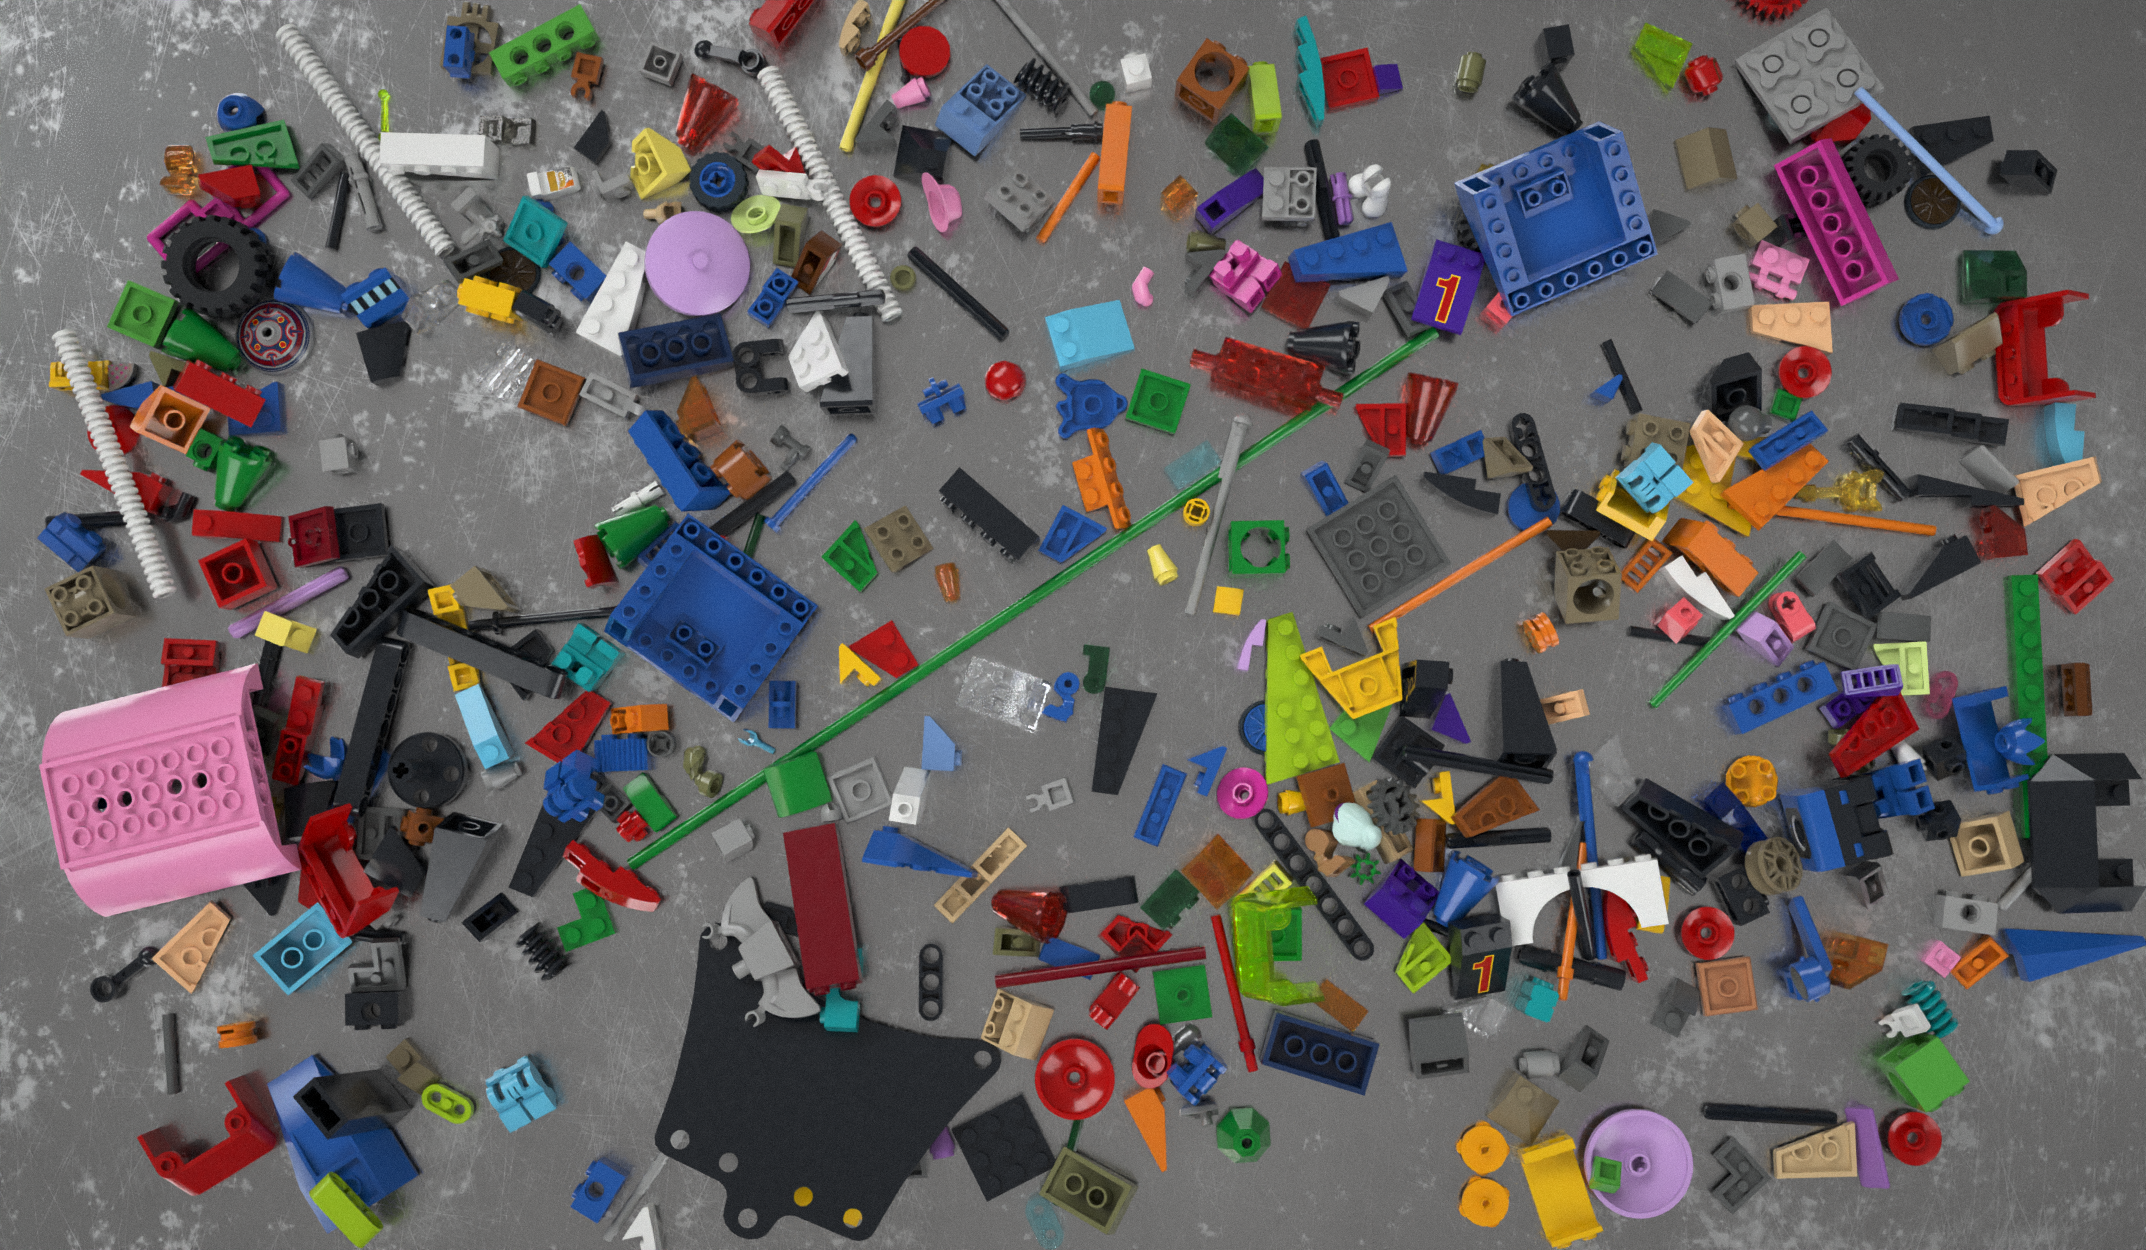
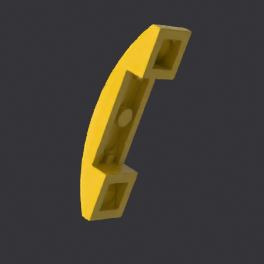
(448, 609)

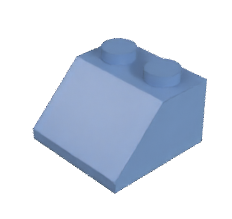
(939, 749)

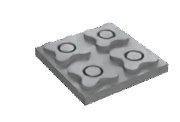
(1808, 75)

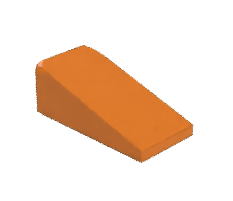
(1978, 961)

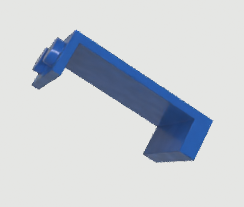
(1978, 734)

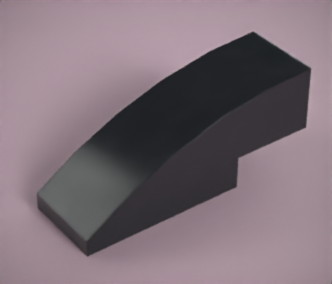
(1462, 493)

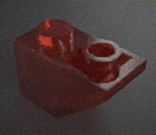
(2001, 534)

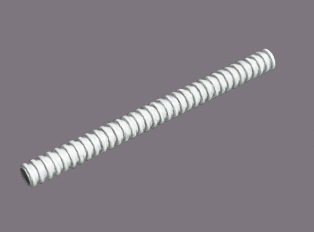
(364, 138)
(833, 200)
(114, 463)

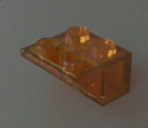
(1217, 871)
(1855, 960)

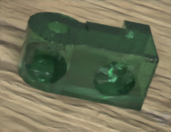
(1095, 679)

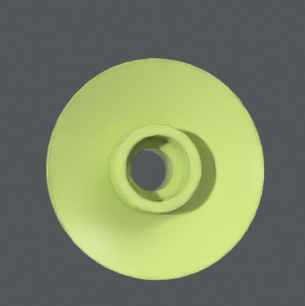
(755, 214)

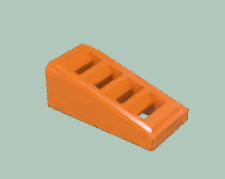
(1637, 557)

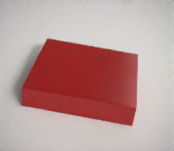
(1348, 79)

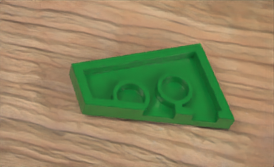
(256, 146)

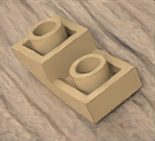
(850, 34)

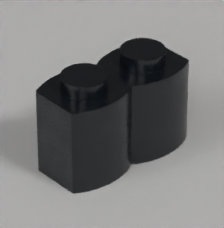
(537, 312)

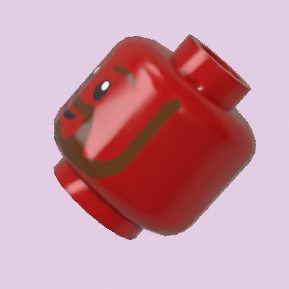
(1703, 75)

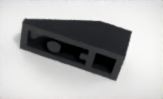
(1943, 563)

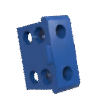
(459, 51)

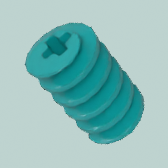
(1932, 1007)

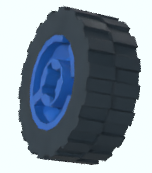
(732, 187)

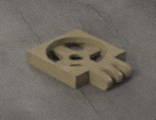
(475, 22)

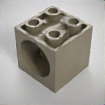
(1594, 601)
(90, 602)

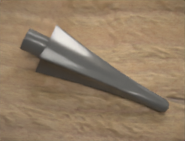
(1570, 854)

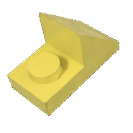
(285, 632)

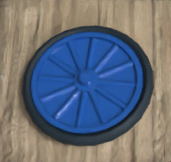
(1253, 727)

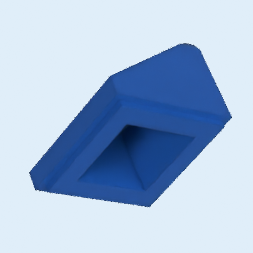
(1608, 390)

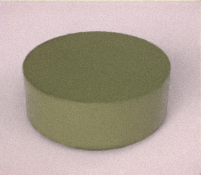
(903, 278)

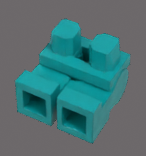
(601, 659)

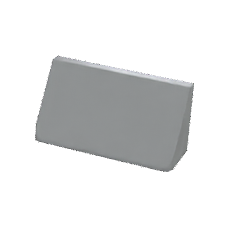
(1988, 470)

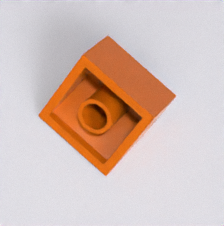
(170, 418)

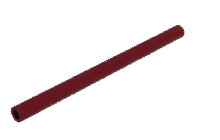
(1100, 967)

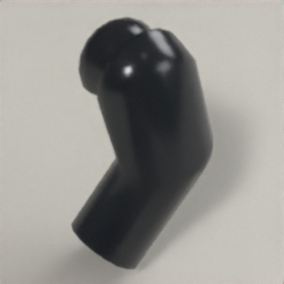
(177, 511)

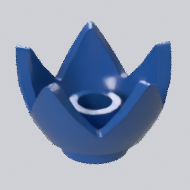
(245, 117)
(2016, 742)
(332, 766)

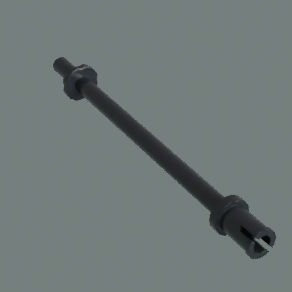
(498, 622)

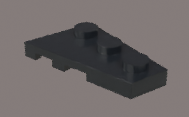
(1951, 140)

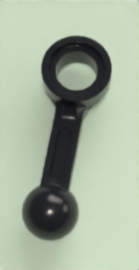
(706, 50)
(117, 981)

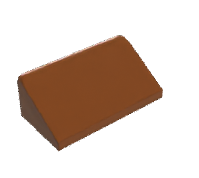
(1430, 845)

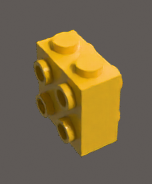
(483, 298)

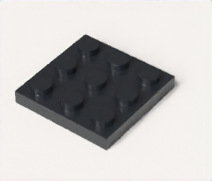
(1004, 1146)

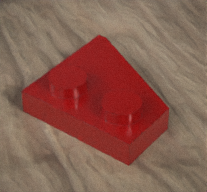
(1386, 425)

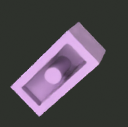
(1765, 637)

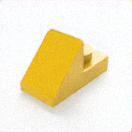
(850, 662)
(1444, 804)

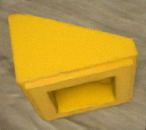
(1228, 600)

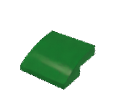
(797, 784)

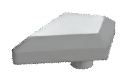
(1201, 1111)

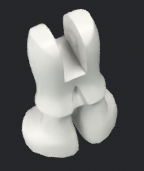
(1373, 185)

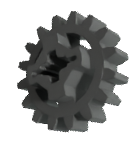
(1394, 805)

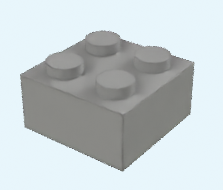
(661, 63)

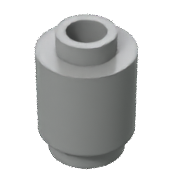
(1539, 1064)

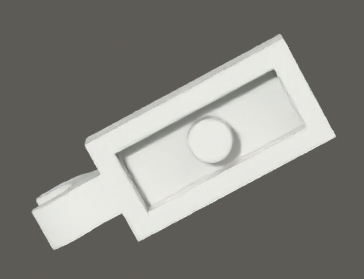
(790, 185)

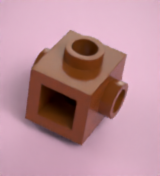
(411, 822)

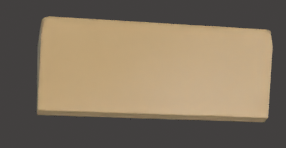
(1391, 846)

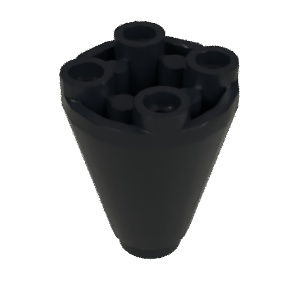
(1549, 100)
(1328, 345)

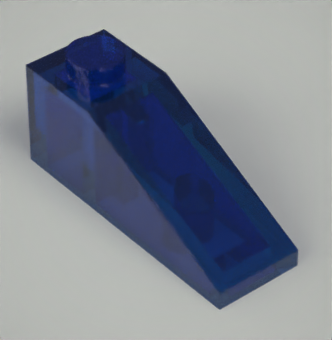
(1724, 805)

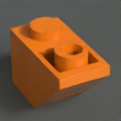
(639, 719)

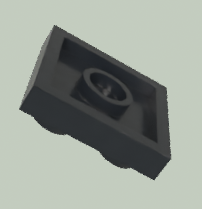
(361, 532)

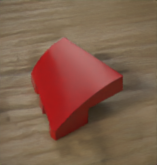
(595, 562)
(1132, 938)

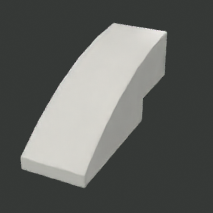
(1696, 588)

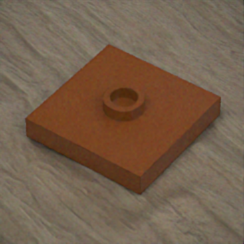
(551, 392)
(1324, 791)

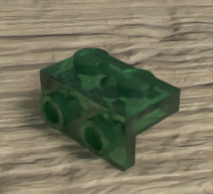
(1236, 144)
(1170, 899)

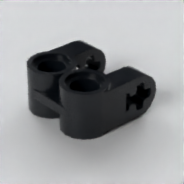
(760, 348)

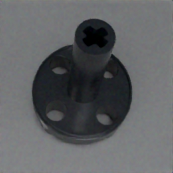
(417, 768)

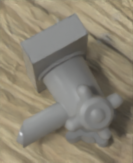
(471, 206)

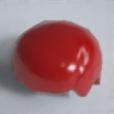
(1005, 380)

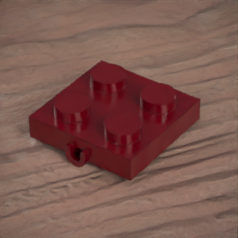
(313, 536)

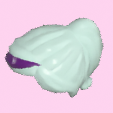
(1355, 827)

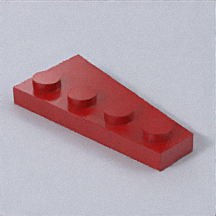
(1875, 732)

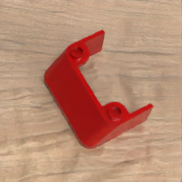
(2023, 355)
(338, 875)
(250, 1138)

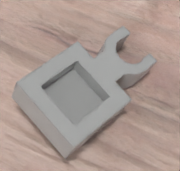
(1055, 795)

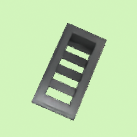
(318, 156)

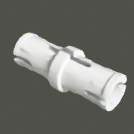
(639, 499)

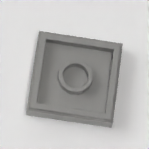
(860, 790)

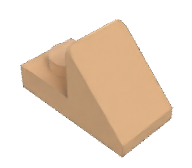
(1565, 706)

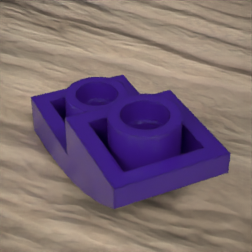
(1841, 709)

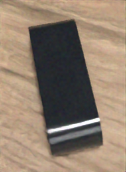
(1582, 510)
(1100, 894)
(931, 994)

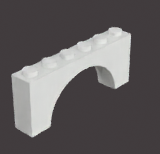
(1633, 881)

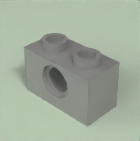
(1735, 270)
(1981, 916)

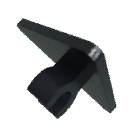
(269, 891)

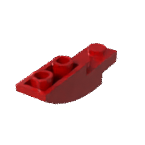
(300, 731)
(617, 887)
(1621, 944)

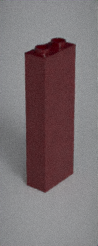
(822, 909)

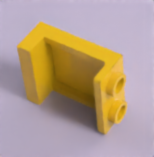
(1622, 508)

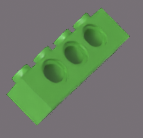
(531, 42)

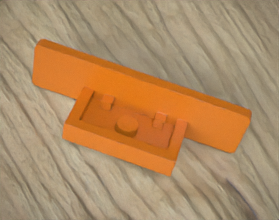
(1099, 480)

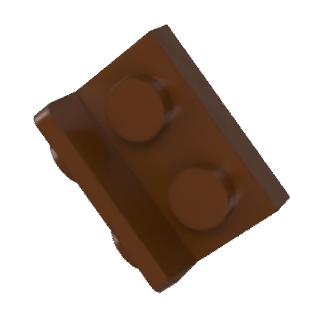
(2076, 689)

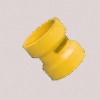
(1196, 512)

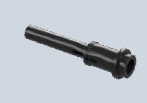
(1076, 131)

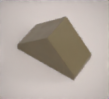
(1503, 458)

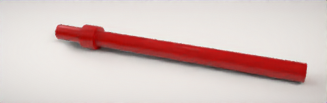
(1246, 1043)

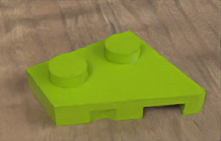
(1422, 959)

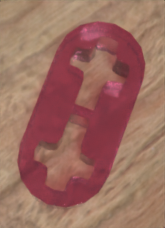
(1945, 696)

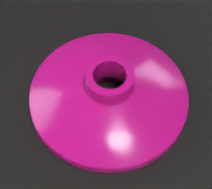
(1232, 788)

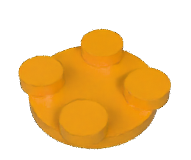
(1483, 1148)
(1484, 1201)

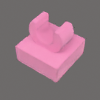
(1940, 958)

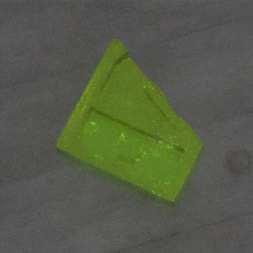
(1662, 53)

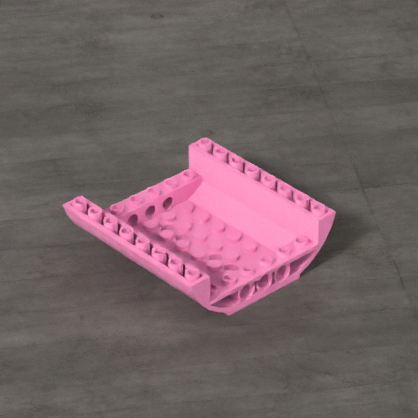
(164, 840)

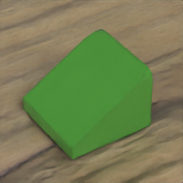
(1605, 1175)

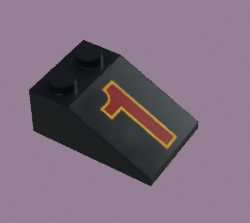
(1479, 955)

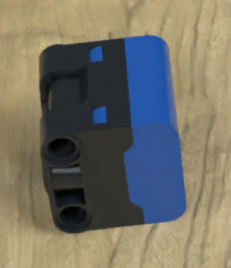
(1836, 823)

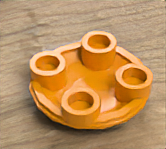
(1752, 780)

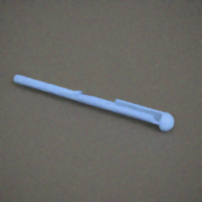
(1994, 225)

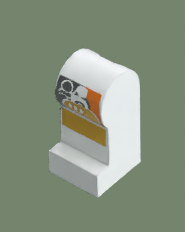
(553, 183)

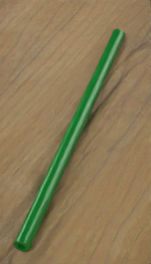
(1727, 629)

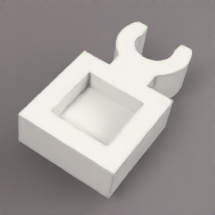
(1908, 1020)

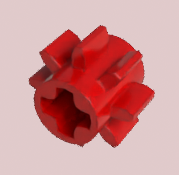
(632, 826)

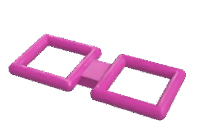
(221, 209)

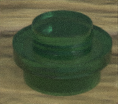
(1102, 93)

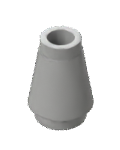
(500, 775)

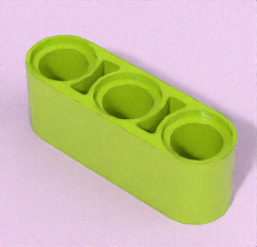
(346, 1209)

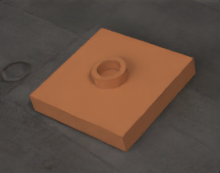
(1726, 986)

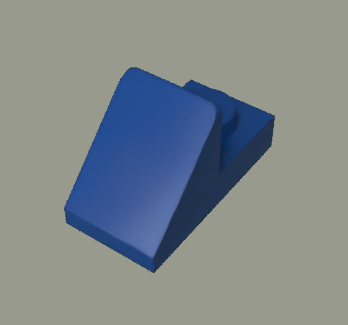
(1211, 761)

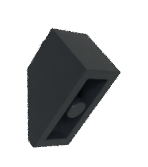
(2028, 170)

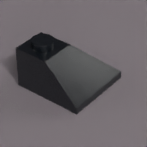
(922, 152)
(1734, 385)

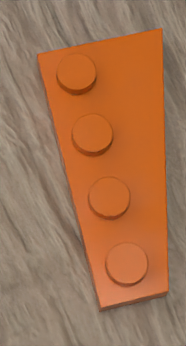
(1768, 491)

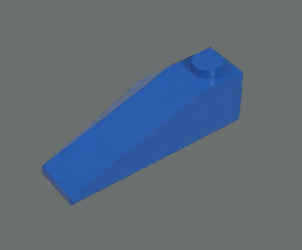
(901, 850)

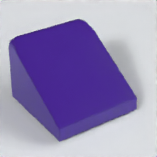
(1387, 78)

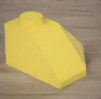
(657, 163)

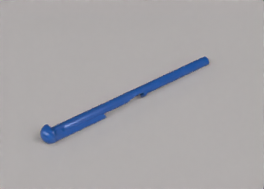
(1586, 814)

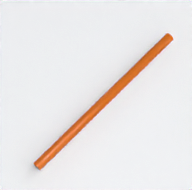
(1856, 520)
(1464, 572)

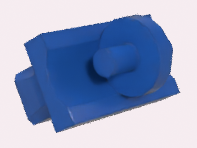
(951, 395)
(782, 704)

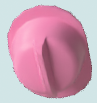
(943, 202)

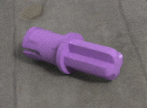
(1342, 198)

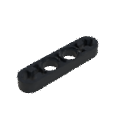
(1537, 461)

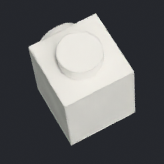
(1135, 72)

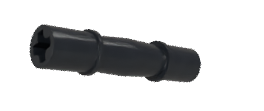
(1583, 970)

